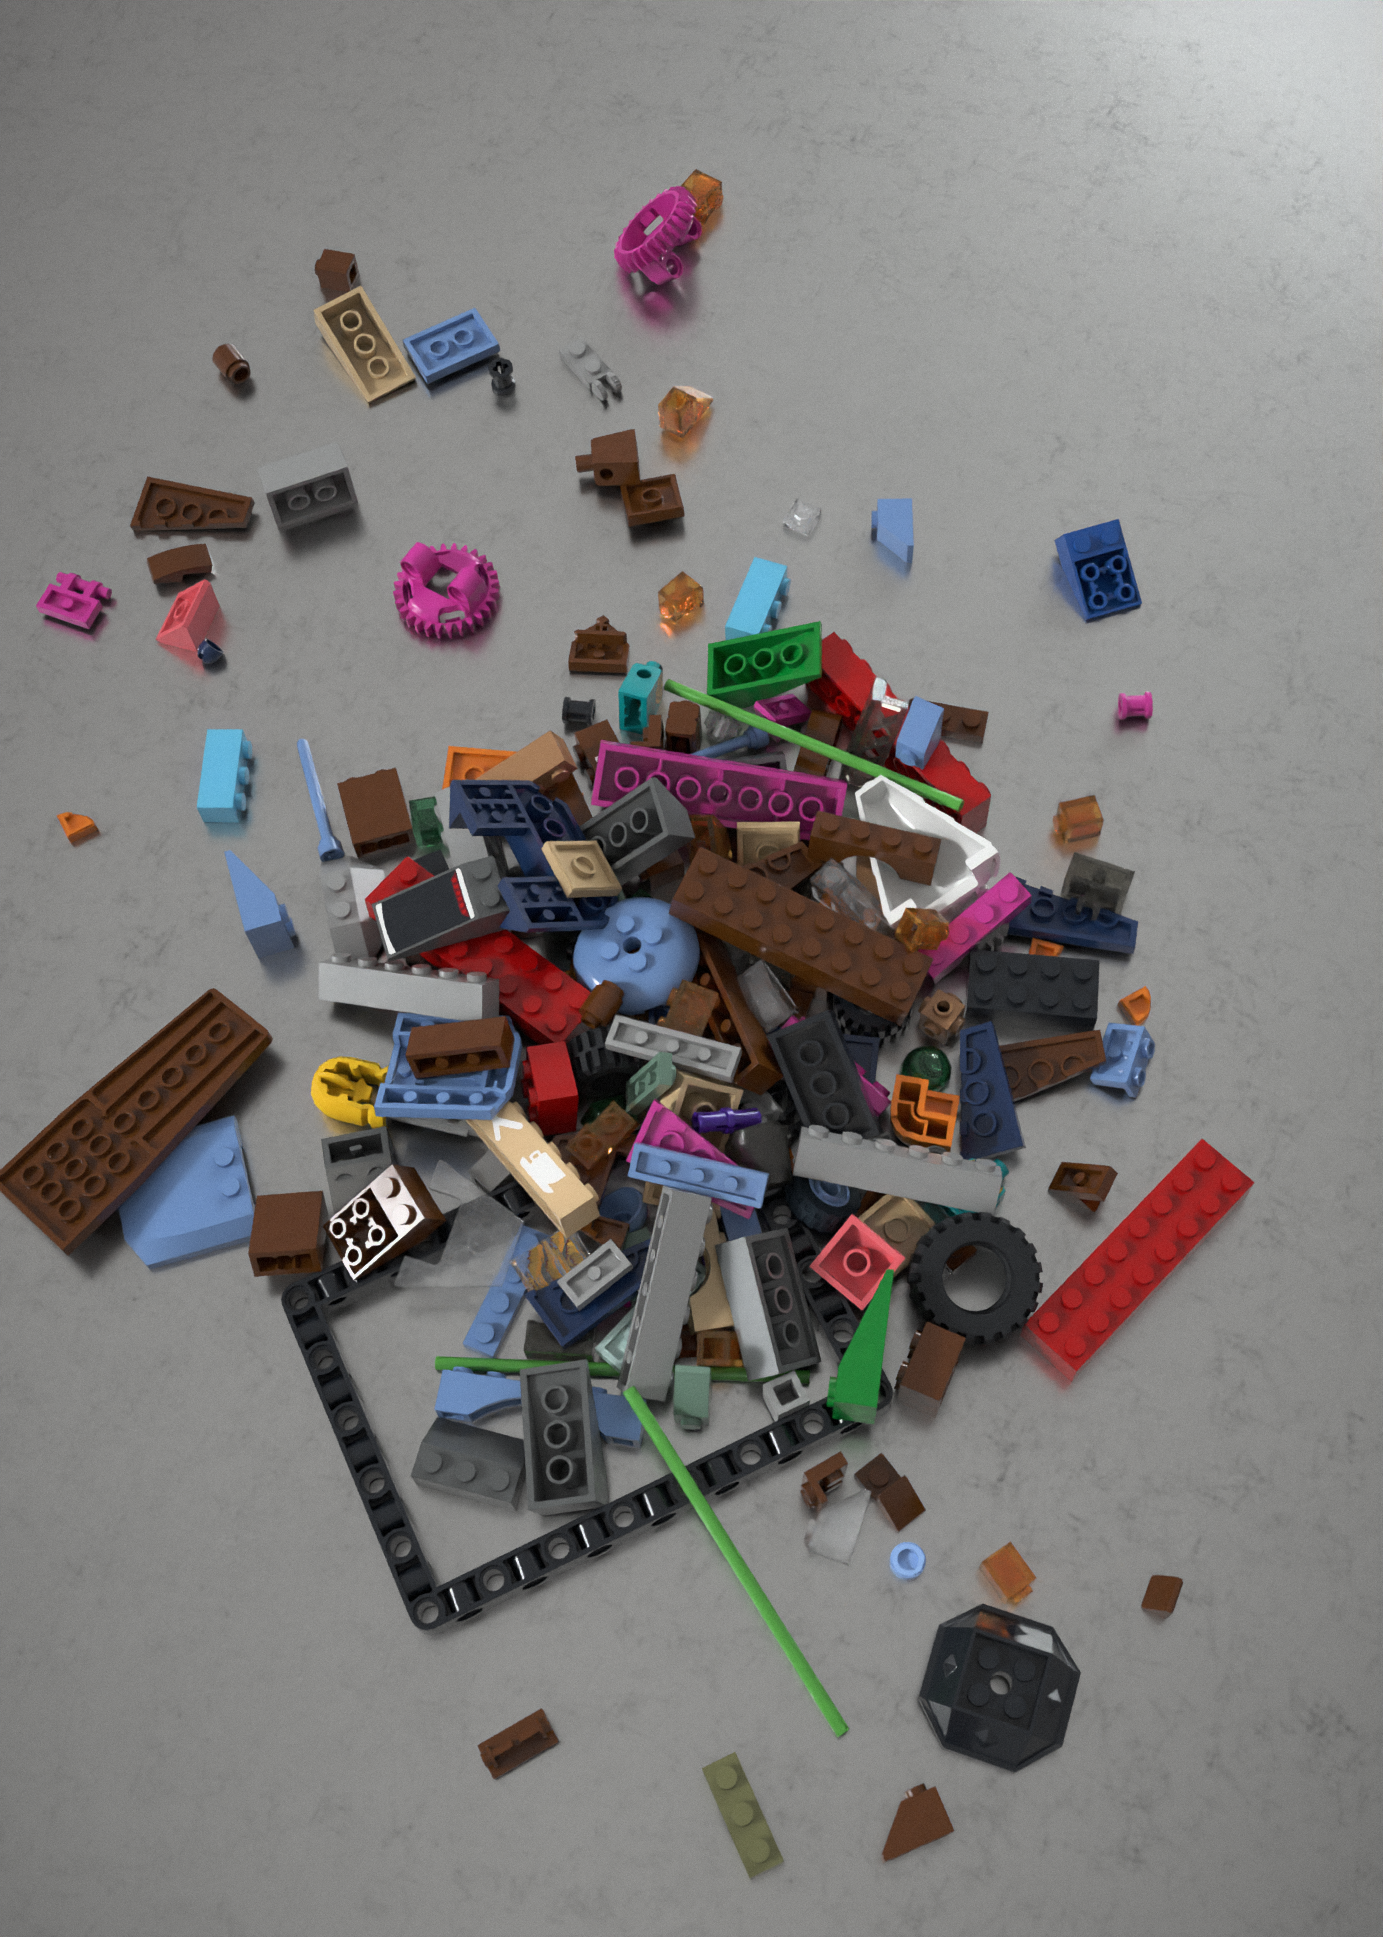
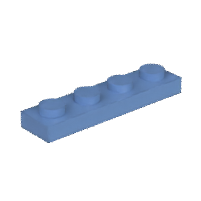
(698, 1175)
(501, 1304)

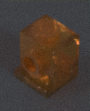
(680, 597)
(930, 931)

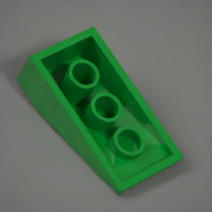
(764, 664)
(857, 1384)

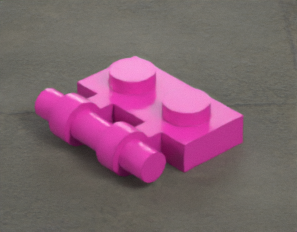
(71, 606)

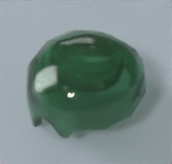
(928, 1064)

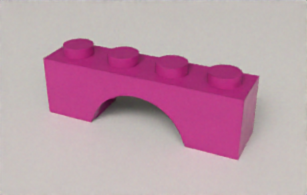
(985, 915)

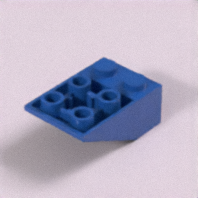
(1099, 569)

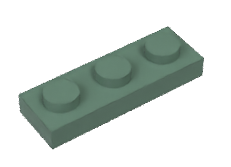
(650, 1083)

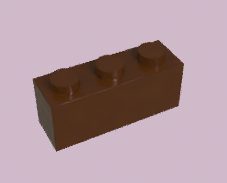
(460, 1047)

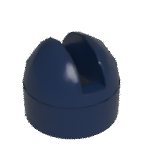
(209, 651)

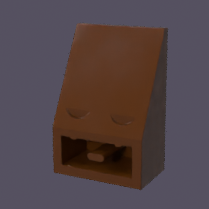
(383, 1220)

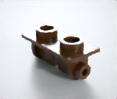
(517, 1743)

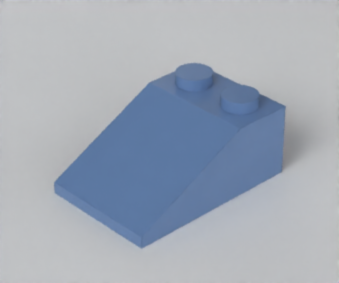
(262, 917)

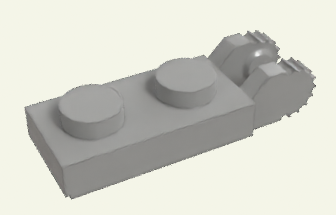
(589, 368)

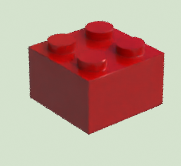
(550, 1088)

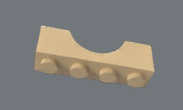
(710, 1305)

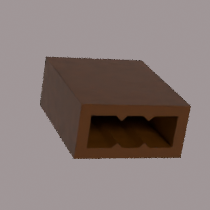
(376, 812)
(288, 1233)

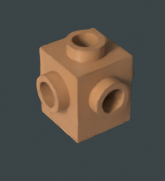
(941, 1016)

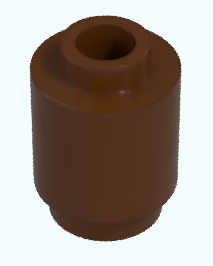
(231, 363)
(601, 1005)

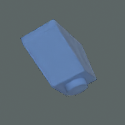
(895, 526)
(919, 733)

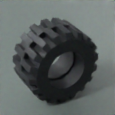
(597, 1068)

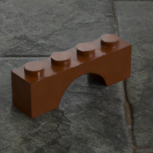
(907, 852)

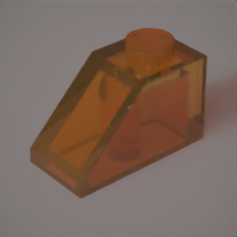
(709, 835)

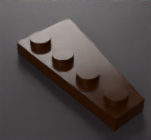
(186, 507)
(1050, 1060)

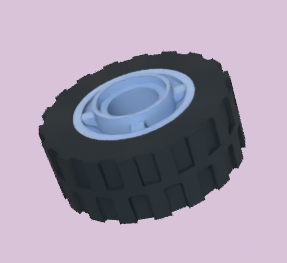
(822, 1203)

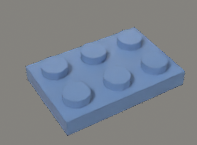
(451, 345)

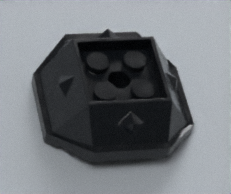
(993, 1727)

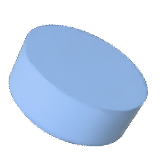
(907, 1561)

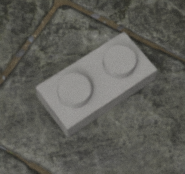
(595, 1274)

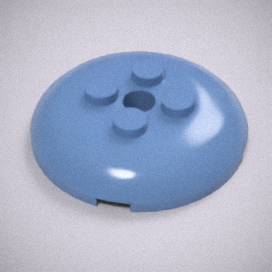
(646, 977)

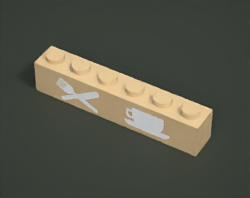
(539, 1168)

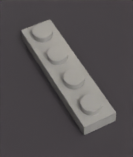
(687, 1050)

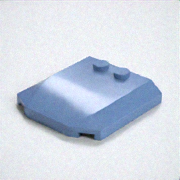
(450, 1096)
(193, 1199)

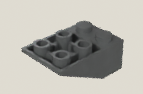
(355, 1162)

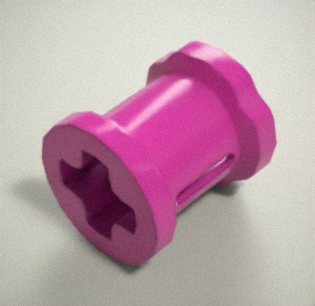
(1135, 705)

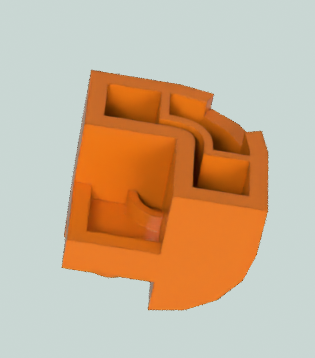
(921, 1114)

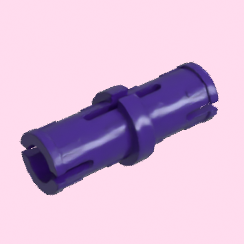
(725, 1120)

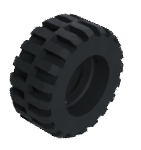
(1018, 1261)

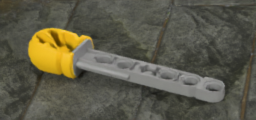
(333, 1089)

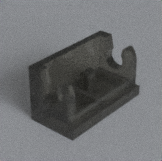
(542, 1345)

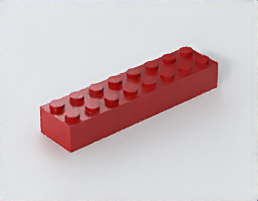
(844, 691)
(531, 989)
(1136, 1259)

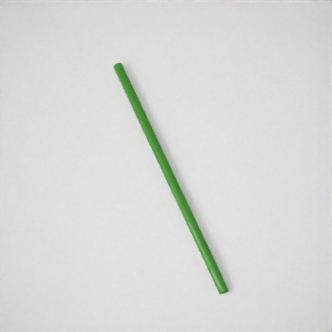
(813, 744)
(595, 1368)
(736, 1562)

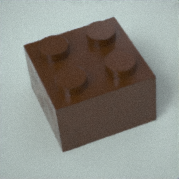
(932, 1365)

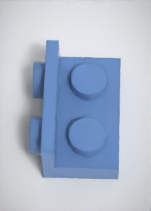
(1127, 1055)

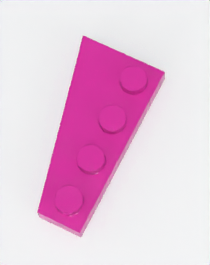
(668, 1131)

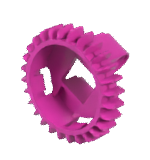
(654, 251)
(471, 591)

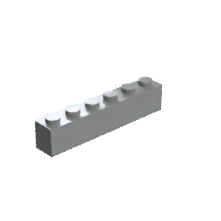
(408, 988)
(897, 1169)
(665, 1293)

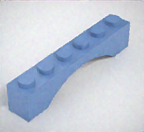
(473, 1396)

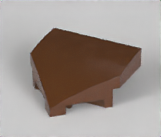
(599, 649)

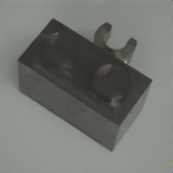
(1096, 884)

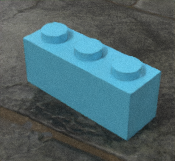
(758, 599)
(224, 775)

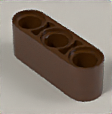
(825, 728)

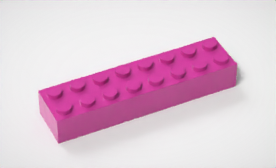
(718, 786)

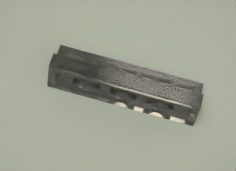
(867, 724)

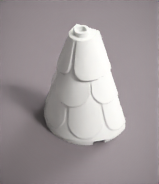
(962, 863)

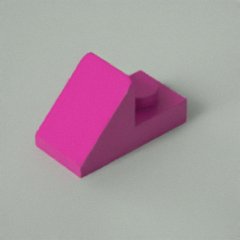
(782, 710)

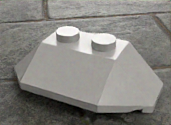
(344, 889)

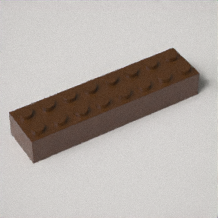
(800, 936)

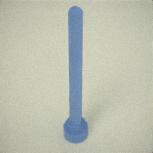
(751, 738)
(329, 847)

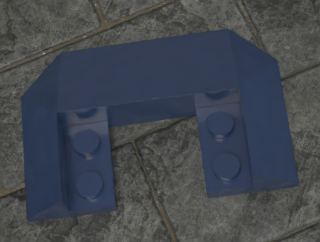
(527, 822)

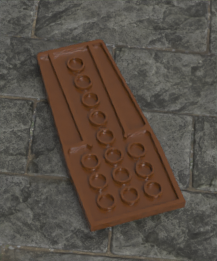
(131, 1120)

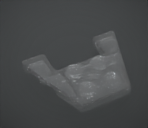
(478, 1244)

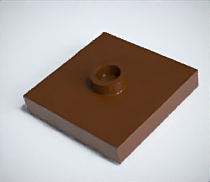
(652, 500)

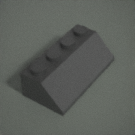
(640, 829)
(767, 1304)

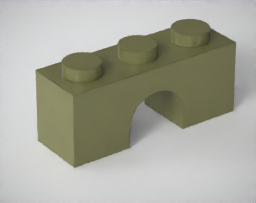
(743, 1816)

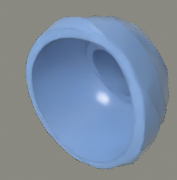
(625, 1206)

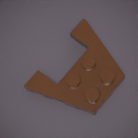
(602, 1228)

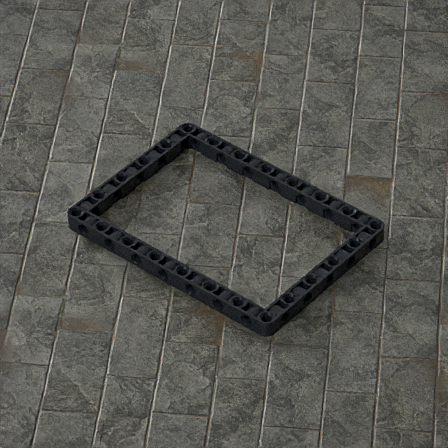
(595, 1531)

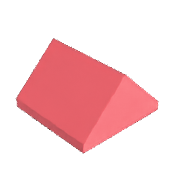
(190, 617)
(856, 1261)

